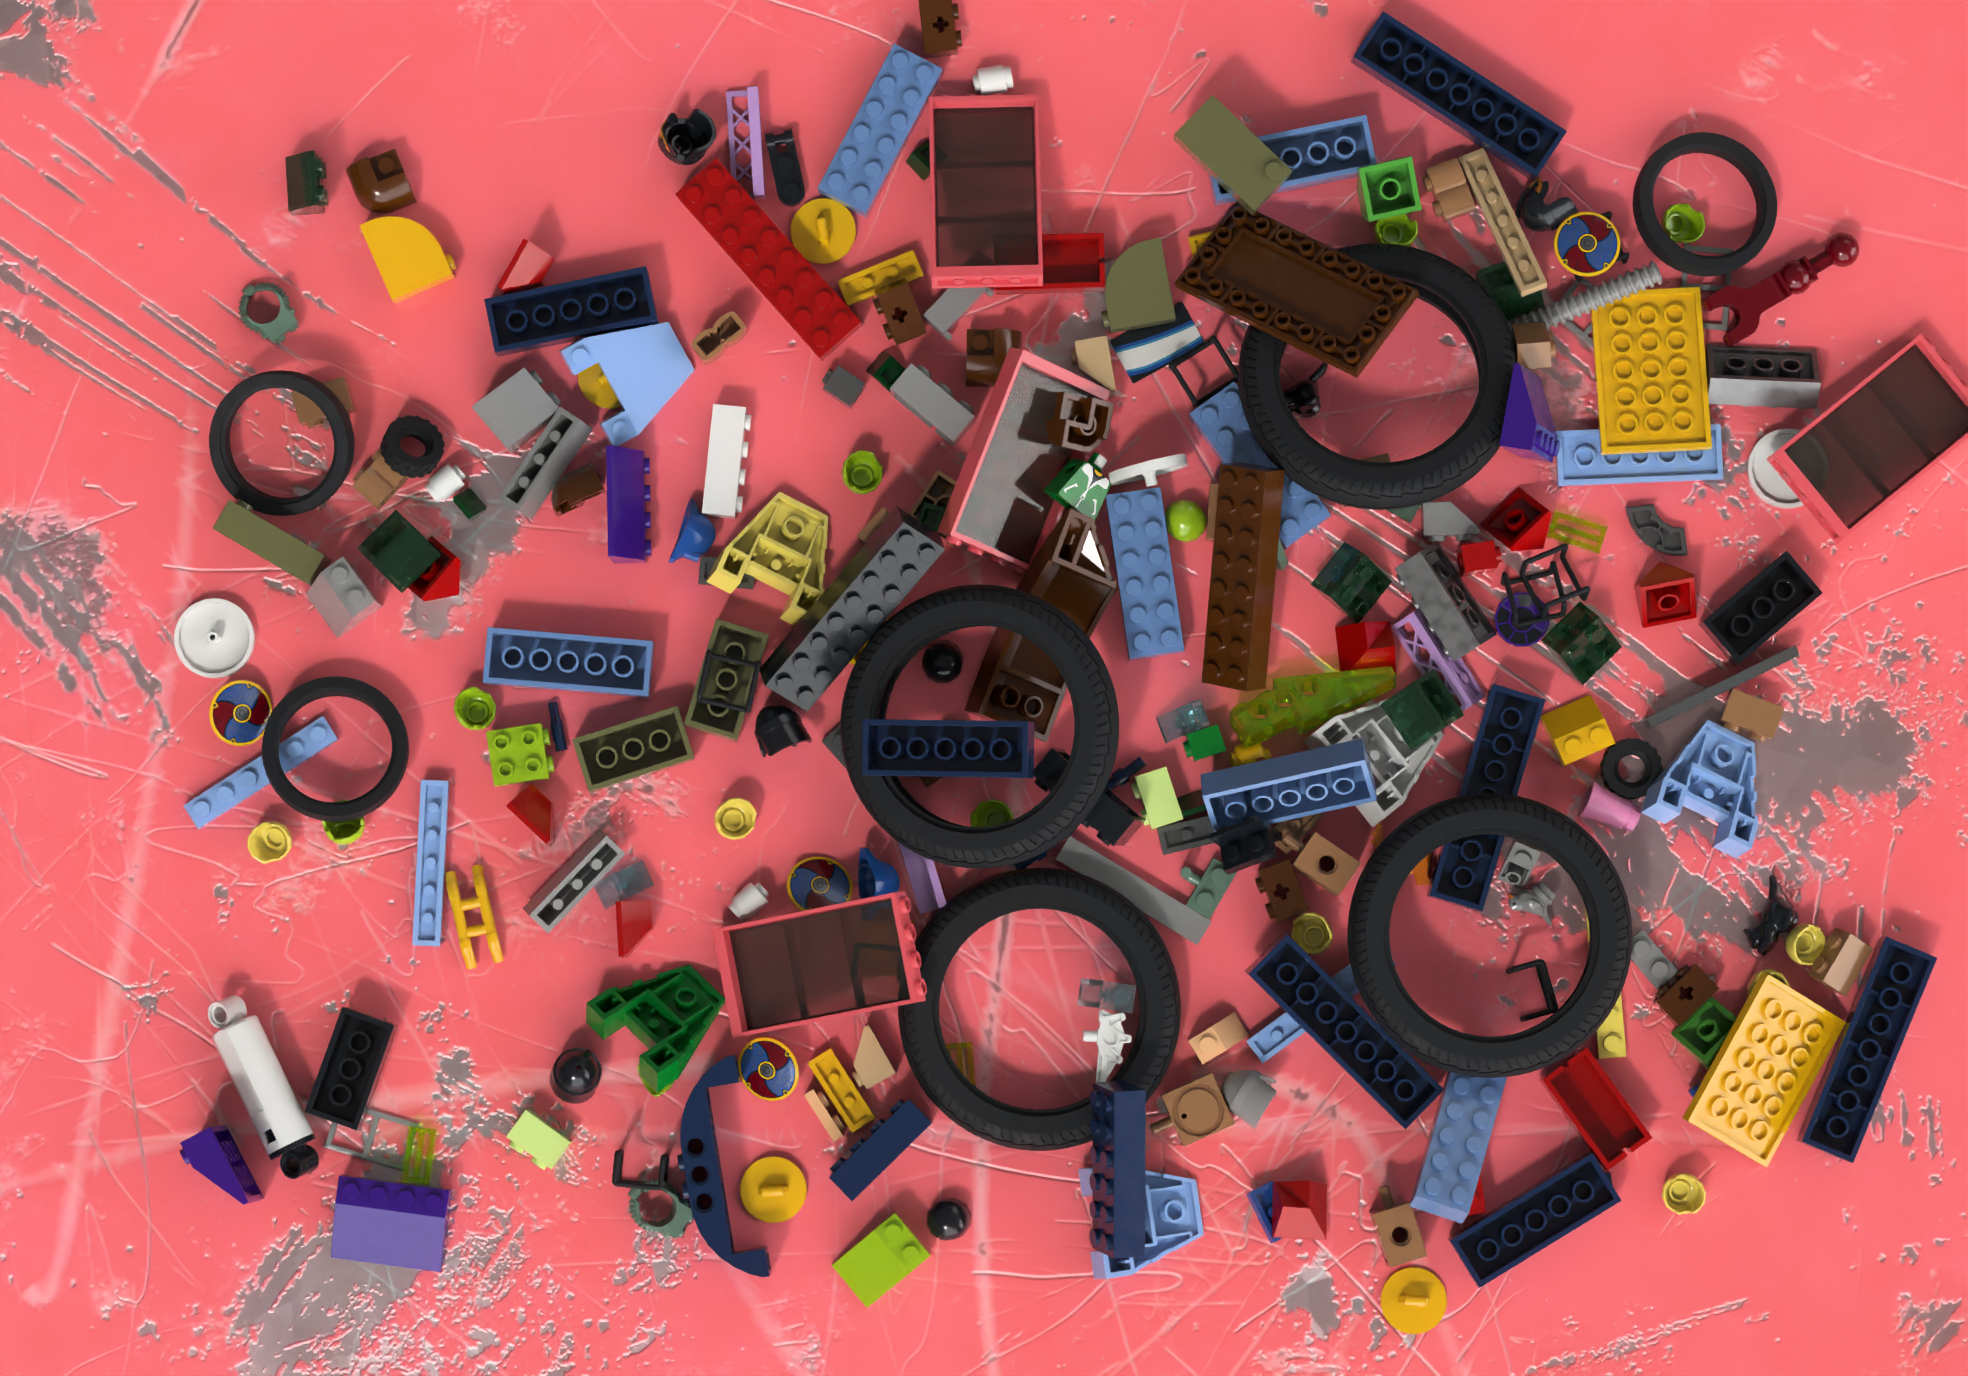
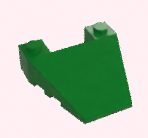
(664, 1014)

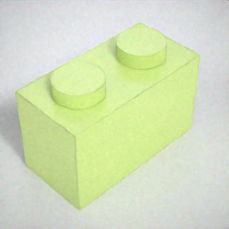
(1157, 798)
(538, 1139)

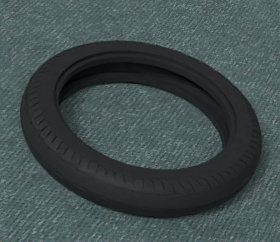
(1405, 481)
(1094, 729)
(1038, 890)
(1608, 929)

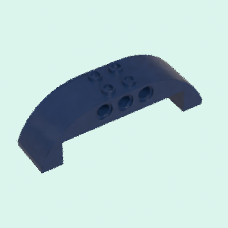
(713, 1221)

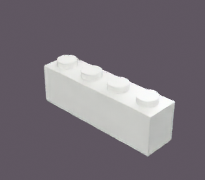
(725, 461)

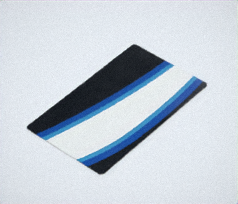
(1153, 347)

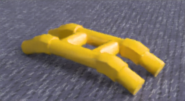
(487, 927)

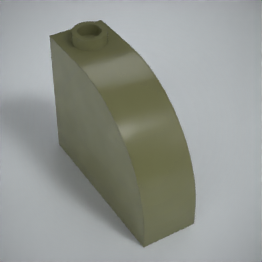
(1138, 289)

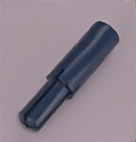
(557, 729)

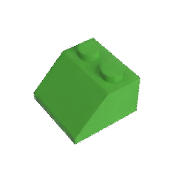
(1387, 189)
(1705, 1031)

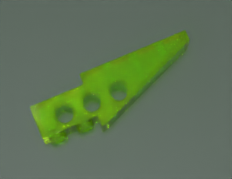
(1332, 696)

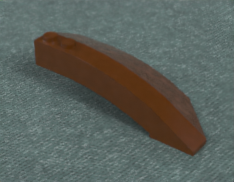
(1015, 674)

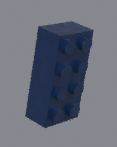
(880, 1149)

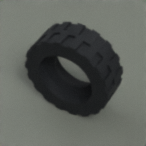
(401, 461)
(1613, 756)

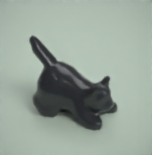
(1305, 395)
(1776, 919)

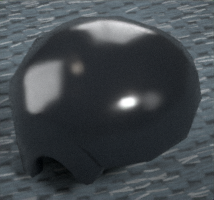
(942, 661)
(948, 1219)

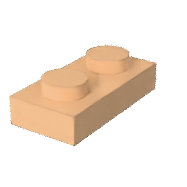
(831, 1123)

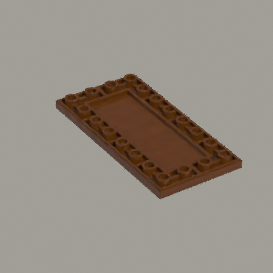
(1297, 289)

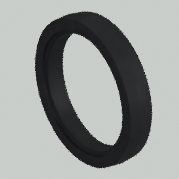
(1746, 163)
(227, 470)
(319, 689)

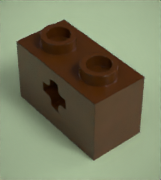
(937, 43)
(910, 324)
(1294, 899)
(1678, 1009)

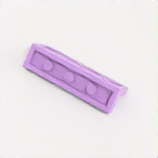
(755, 139)
(1457, 675)
(923, 880)

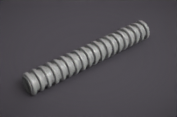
(1594, 297)

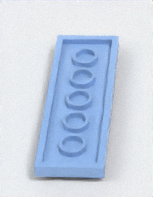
(1583, 465)

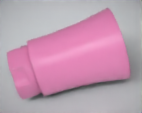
(1608, 808)

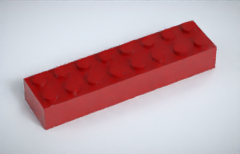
(768, 259)

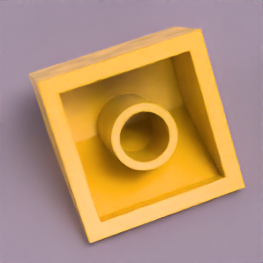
(1577, 730)

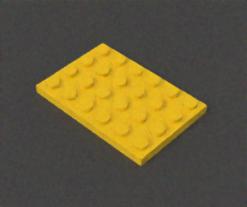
(1651, 373)
(1764, 1069)

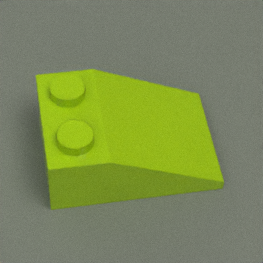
(881, 1259)

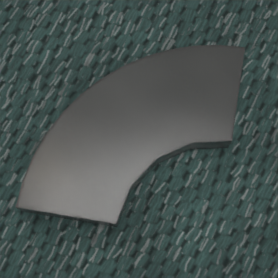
(1655, 532)

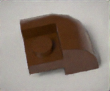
(381, 183)
(987, 353)
(1079, 422)
(576, 488)

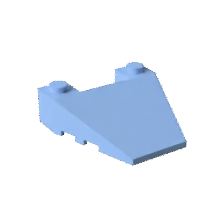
(641, 367)
(1714, 779)
(1170, 1222)

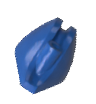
(694, 535)
(875, 876)

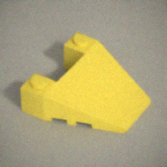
(781, 549)

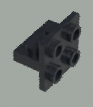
(1246, 843)

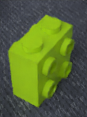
(519, 754)

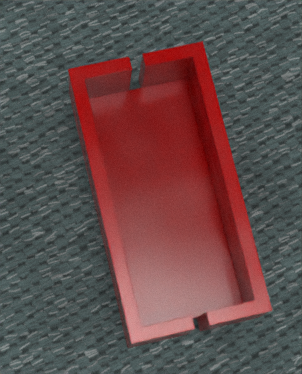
(1068, 265)
(1595, 1108)

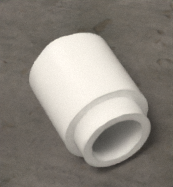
(993, 80)
(445, 482)
(749, 901)

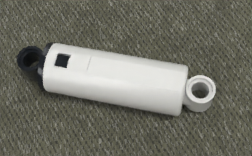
(263, 1087)

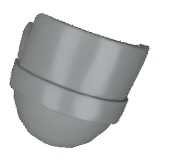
(1248, 1095)

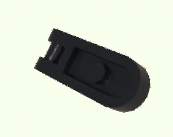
(786, 168)

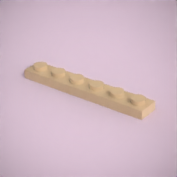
(1502, 222)

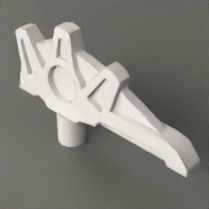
(1109, 1041)

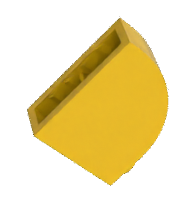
(406, 256)

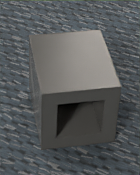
(843, 386)

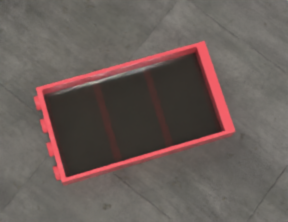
(985, 191)
(1876, 439)
(1001, 487)
(819, 964)

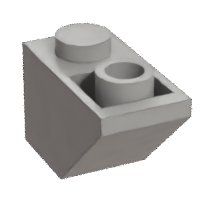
(1446, 520)
(1519, 863)

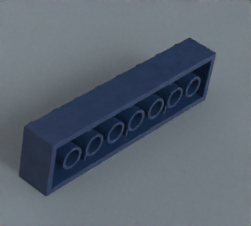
(1458, 96)
(1493, 766)
(1344, 1030)
(1867, 1049)

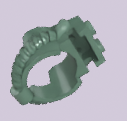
(276, 329)
(674, 1223)

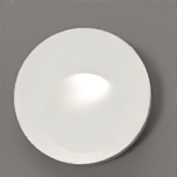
(1148, 470)
(1763, 477)
(214, 638)

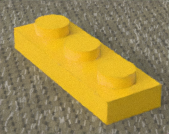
(862, 284)
(841, 1090)

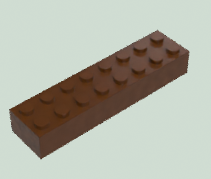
(1243, 576)

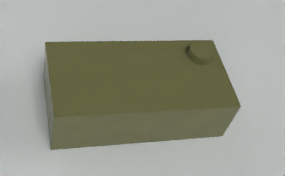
(1232, 155)
(270, 542)
(726, 680)
(633, 749)

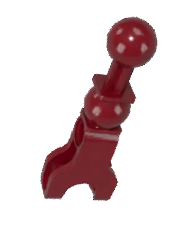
(1791, 279)

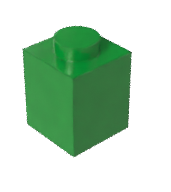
(1204, 743)

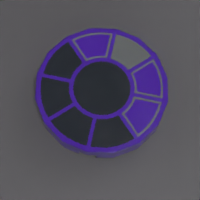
(1524, 635)

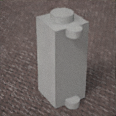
(952, 307)

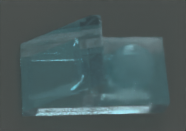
(1182, 721)
(623, 884)
(1106, 995)

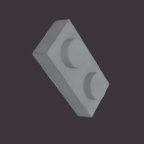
(1651, 960)

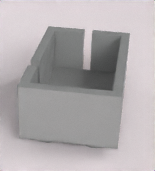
(933, 403)

